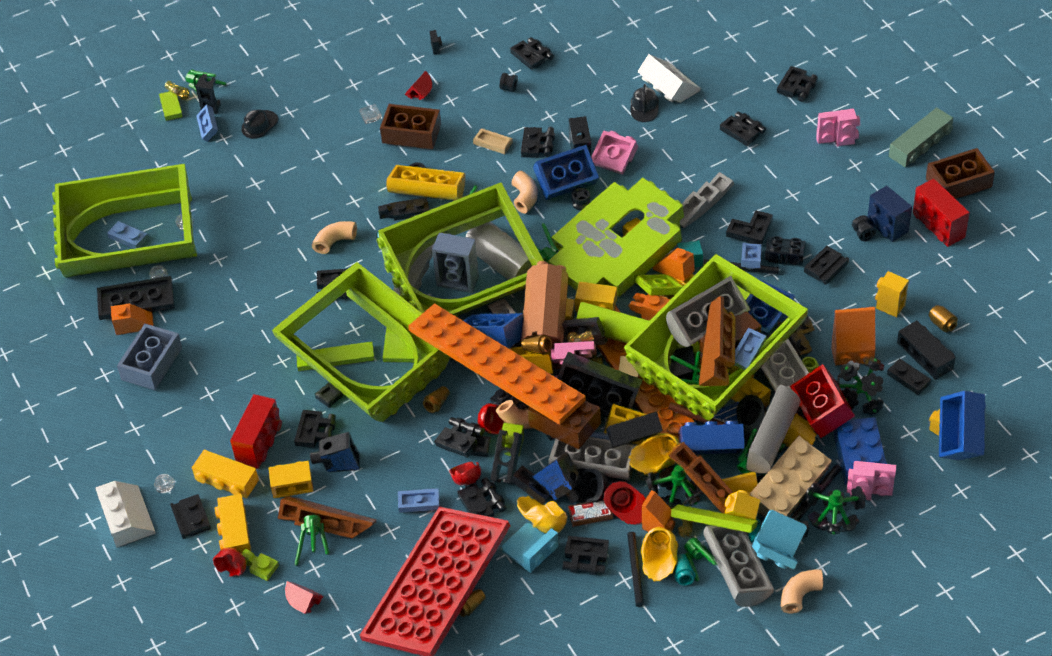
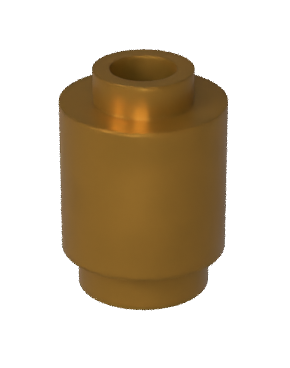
(943, 318)

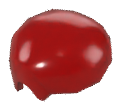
(490, 419)
(466, 473)
(230, 560)

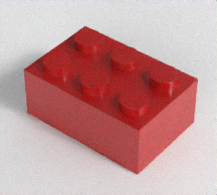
(940, 212)
(822, 401)
(256, 431)

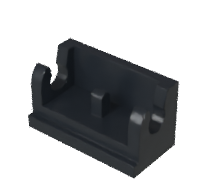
(206, 93)

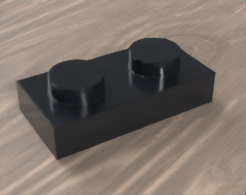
(909, 376)
(524, 479)

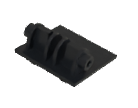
(792, 247)

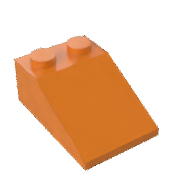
(853, 335)

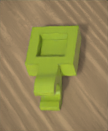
(261, 566)

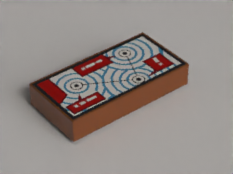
(589, 513)

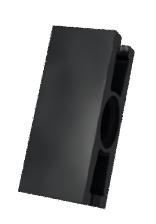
(634, 430)
(500, 450)

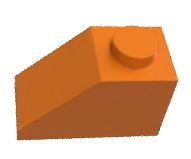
(676, 264)
(130, 318)
(656, 513)

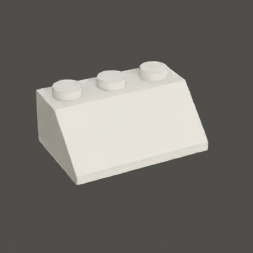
(667, 79)
(784, 367)
(125, 512)

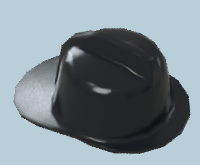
(644, 104)
(258, 123)
(750, 413)
(592, 485)

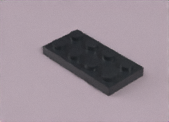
(147, 294)

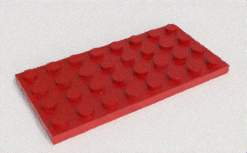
(435, 582)

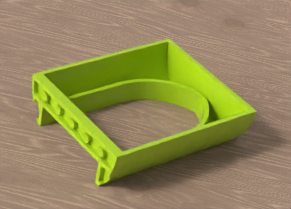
(93, 198)
(409, 238)
(389, 310)
(654, 345)

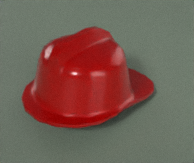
(624, 502)

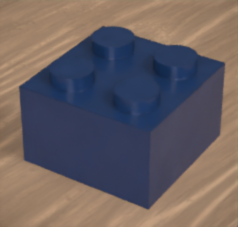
(889, 213)

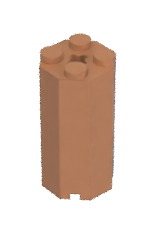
(545, 302)

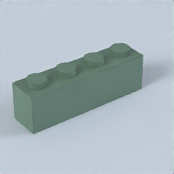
(921, 137)

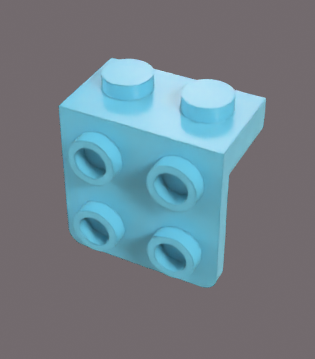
(779, 539)
(530, 546)

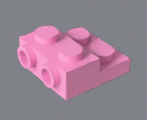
(838, 127)
(614, 151)
(583, 349)
(872, 478)

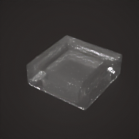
(370, 114)

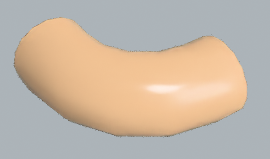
(527, 189)
(334, 232)
(512, 414)
(799, 586)

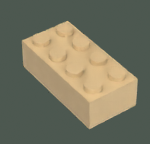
(790, 478)

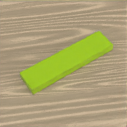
(342, 355)
(714, 518)

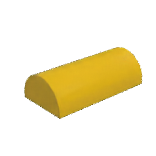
(426, 182)

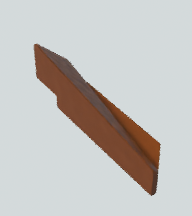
(718, 345)
(702, 475)
(334, 520)

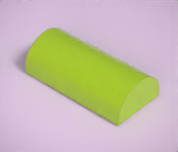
(615, 324)

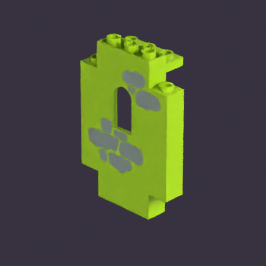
(600, 255)

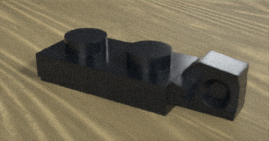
(403, 209)

